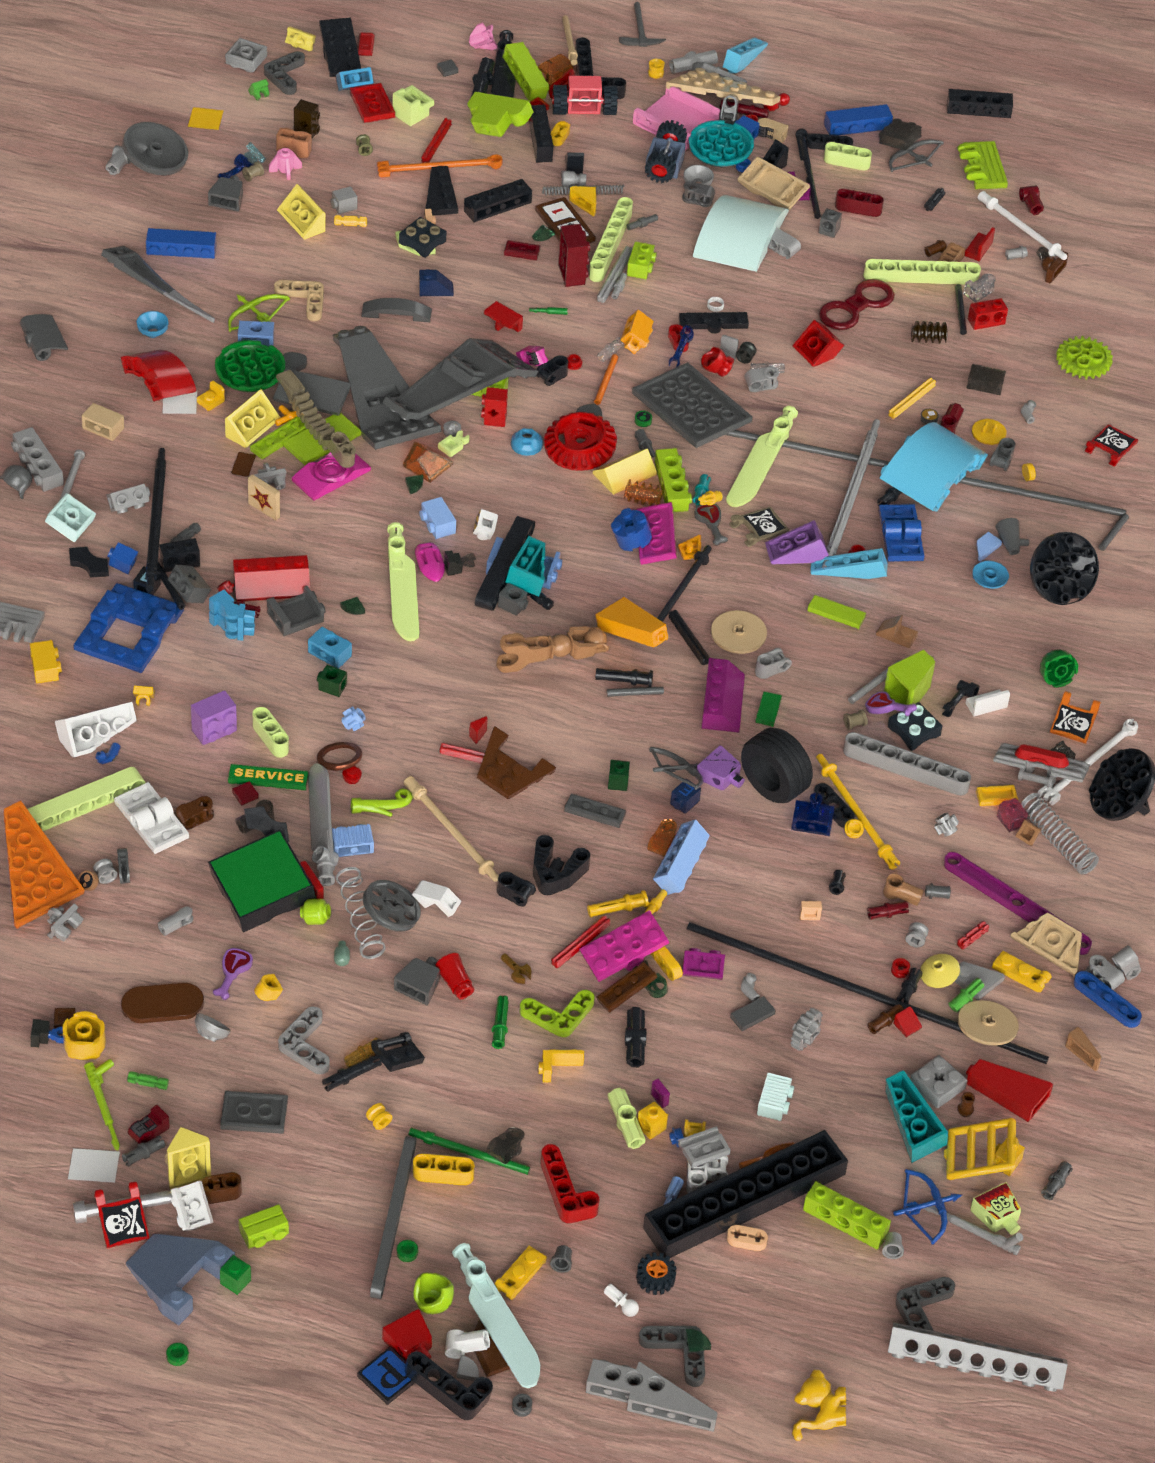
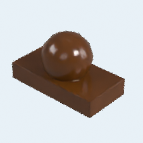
(1053, 267)

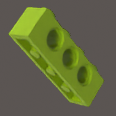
(672, 479)
(846, 1215)

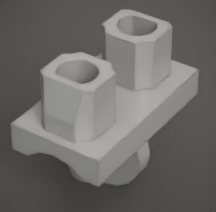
(271, 475)
(58, 928)

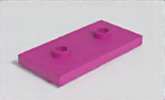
(663, 542)

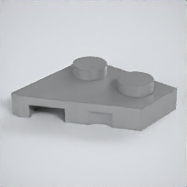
(970, 972)

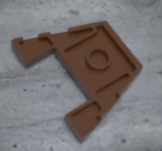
(505, 773)

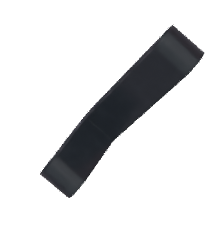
(585, 68)

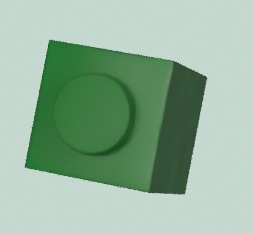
(235, 1274)

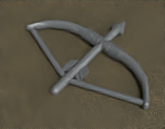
(920, 159)
(683, 765)

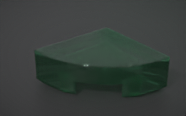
(543, 233)
(414, 483)
(353, 606)
(697, 1341)

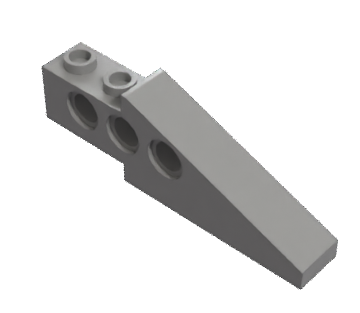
(666, 1403)

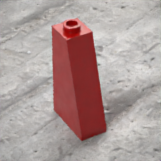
(1009, 1088)

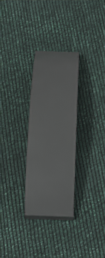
(397, 306)

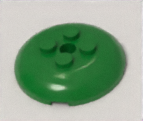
(249, 366)

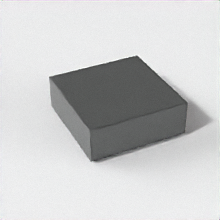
(447, 68)

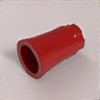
(455, 975)

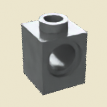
(830, 223)
(512, 599)

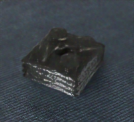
(900, 134)

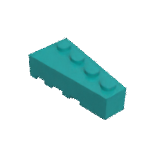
(915, 1119)

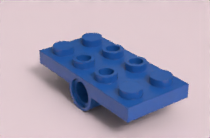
(901, 532)

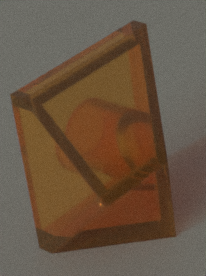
(426, 462)

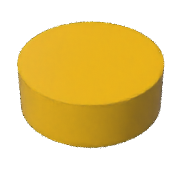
(1028, 471)

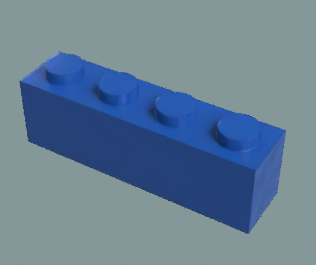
(857, 120)
(181, 243)

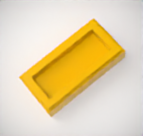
(995, 794)

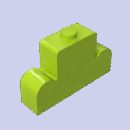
(495, 113)

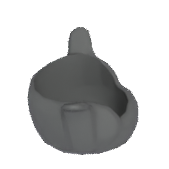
(18, 478)

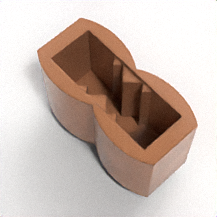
(297, 141)

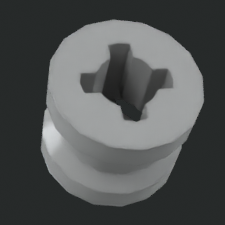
(105, 871)
(917, 934)

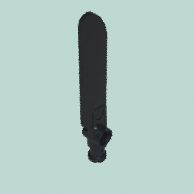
(503, 78)

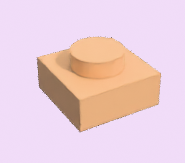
(428, 216)
(810, 910)

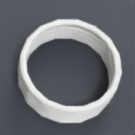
(715, 309)

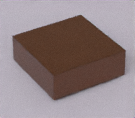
(61, 1015)

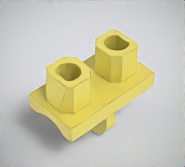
(300, 39)

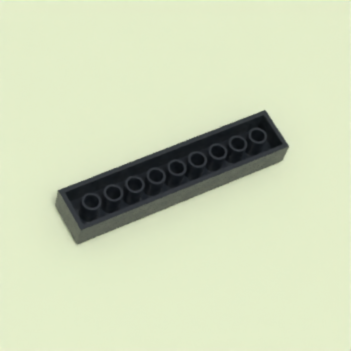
(744, 1194)

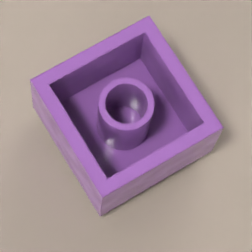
(214, 717)

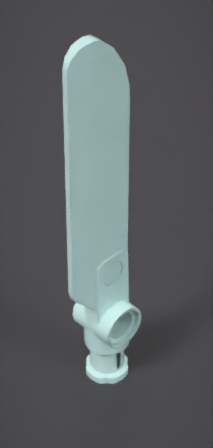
(498, 1319)

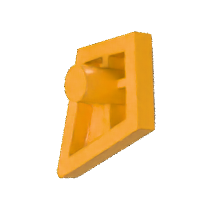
(690, 547)

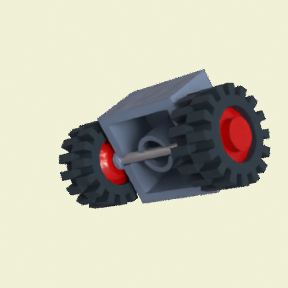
(666, 152)

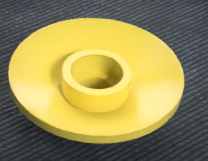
(944, 975)

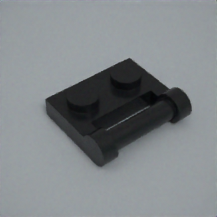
(399, 1057)

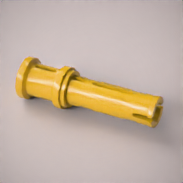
(626, 903)

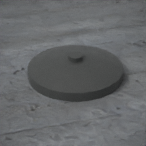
(155, 148)

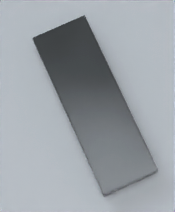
(595, 810)

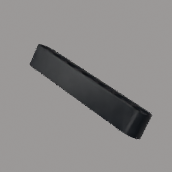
(495, 579)

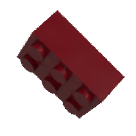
(573, 255)

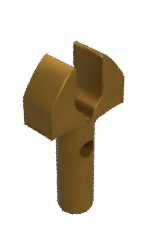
(516, 977)

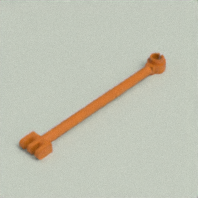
(384, 168)

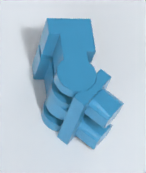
(230, 616)

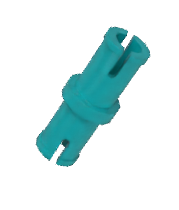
(701, 488)

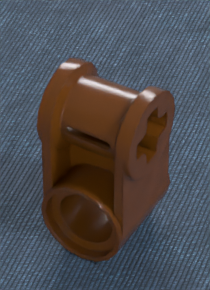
(193, 814)

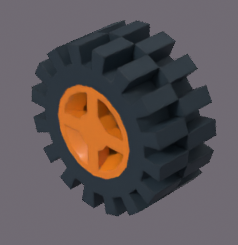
(656, 1273)

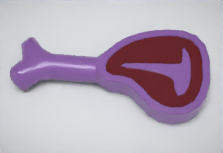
(233, 963)

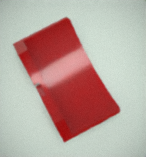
(163, 373)

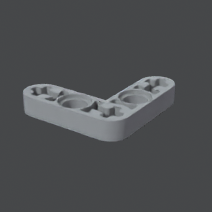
(298, 1042)

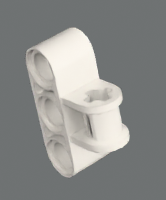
(705, 1172)

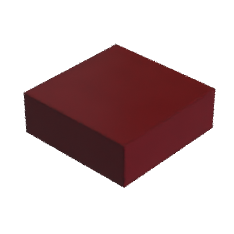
(245, 793)

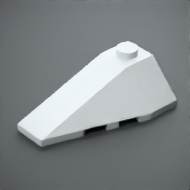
(89, 730)

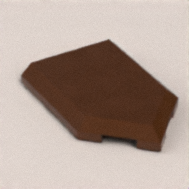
(490, 1359)

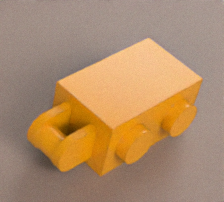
(637, 331)

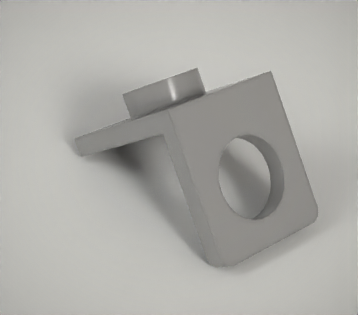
(729, 346)

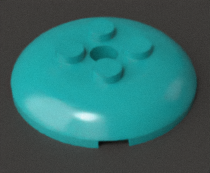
(721, 143)

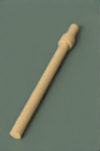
(572, 53)

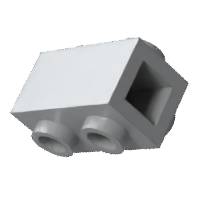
(128, 497)

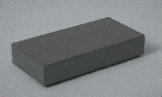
(752, 1013)

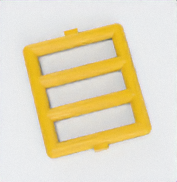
(970, 1130)

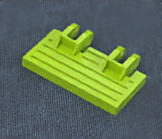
(983, 164)

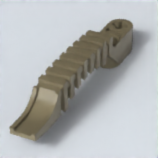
(336, 442)

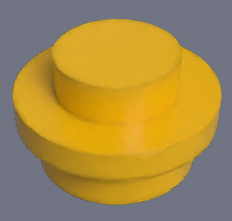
(854, 828)

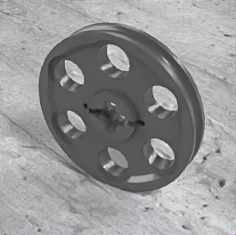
(391, 905)

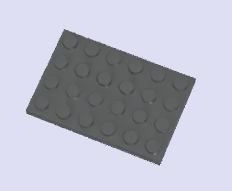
(692, 405)

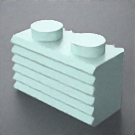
(774, 1096)

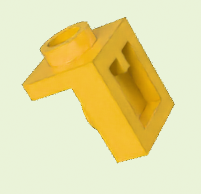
(212, 397)

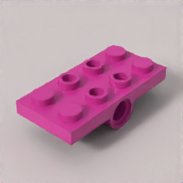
(624, 946)

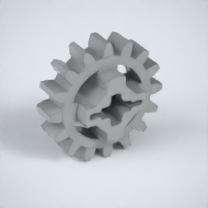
(806, 1029)

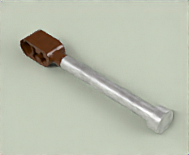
(216, 1189)

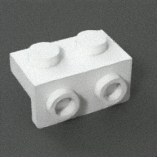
(191, 1206)

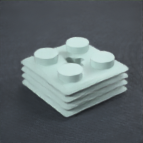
(80, 516)

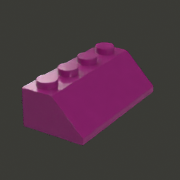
(723, 696)

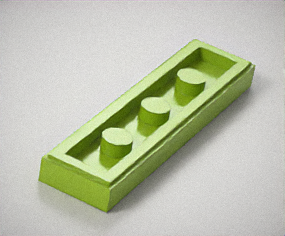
(275, 439)

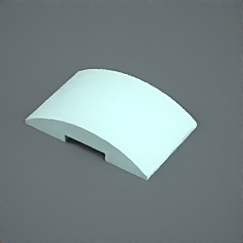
(738, 232)

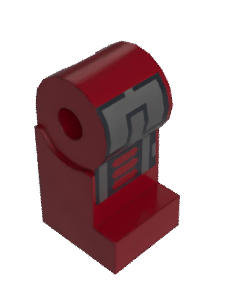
(149, 1126)

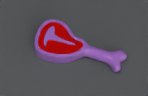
(881, 703)

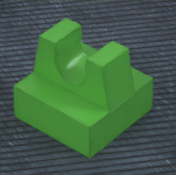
(259, 87)

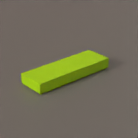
(836, 611)

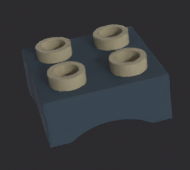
(422, 236)

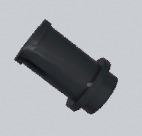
(836, 886)

